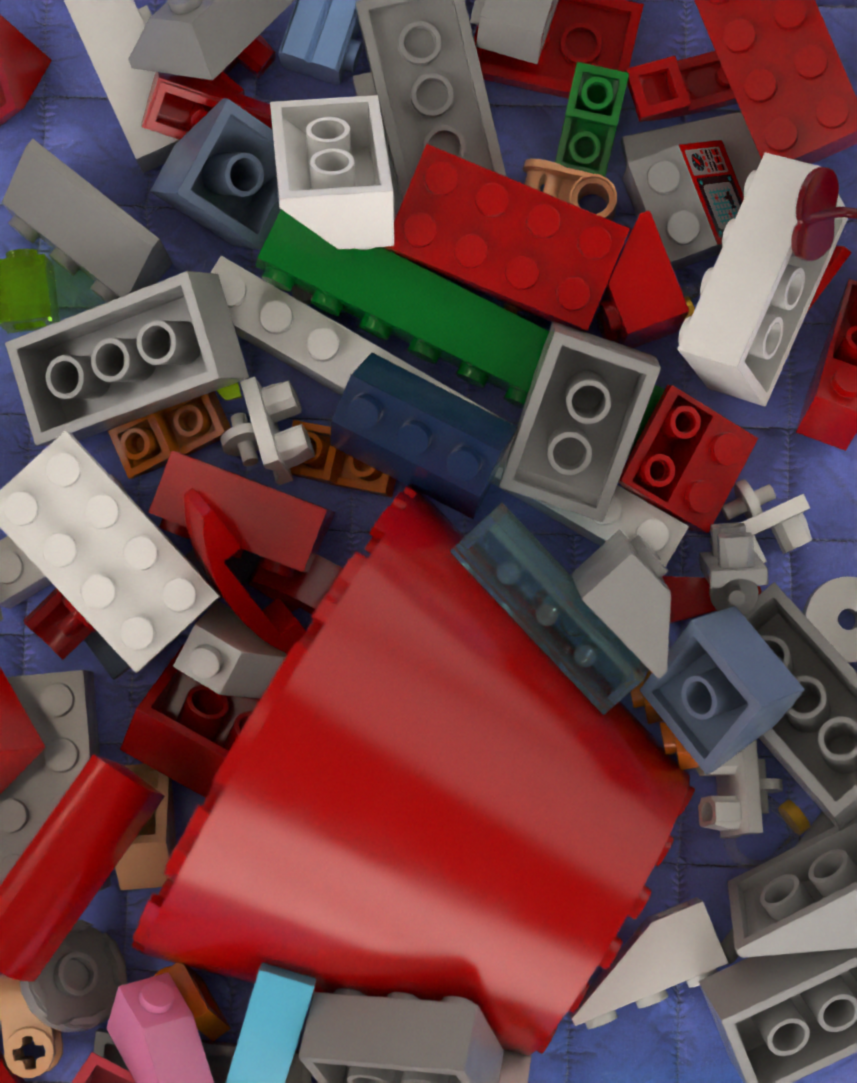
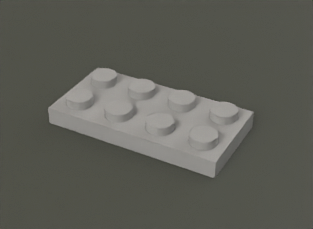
(428, 82)

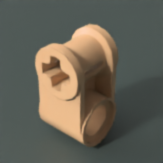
(570, 184)
(18, 1027)

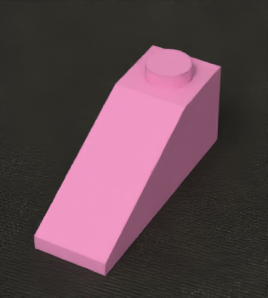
(157, 1033)

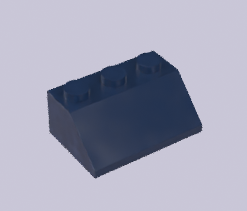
(420, 434)

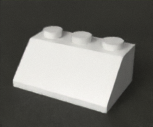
(335, 169)

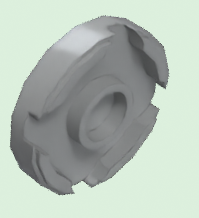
(78, 981)

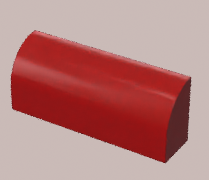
(69, 863)

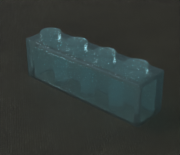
(549, 607)

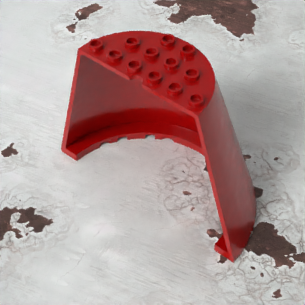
(422, 805)

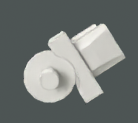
(277, 449)
(784, 520)
(740, 795)

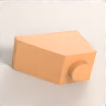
(150, 851)

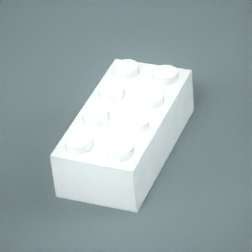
(756, 288)
(103, 552)

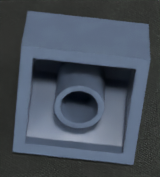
(224, 176)
(721, 688)

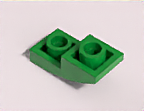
(591, 118)

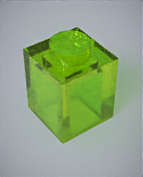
(27, 291)

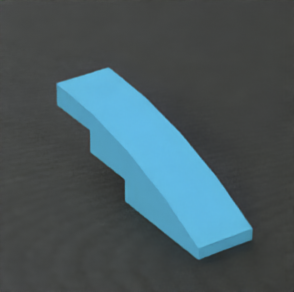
(271, 1026)

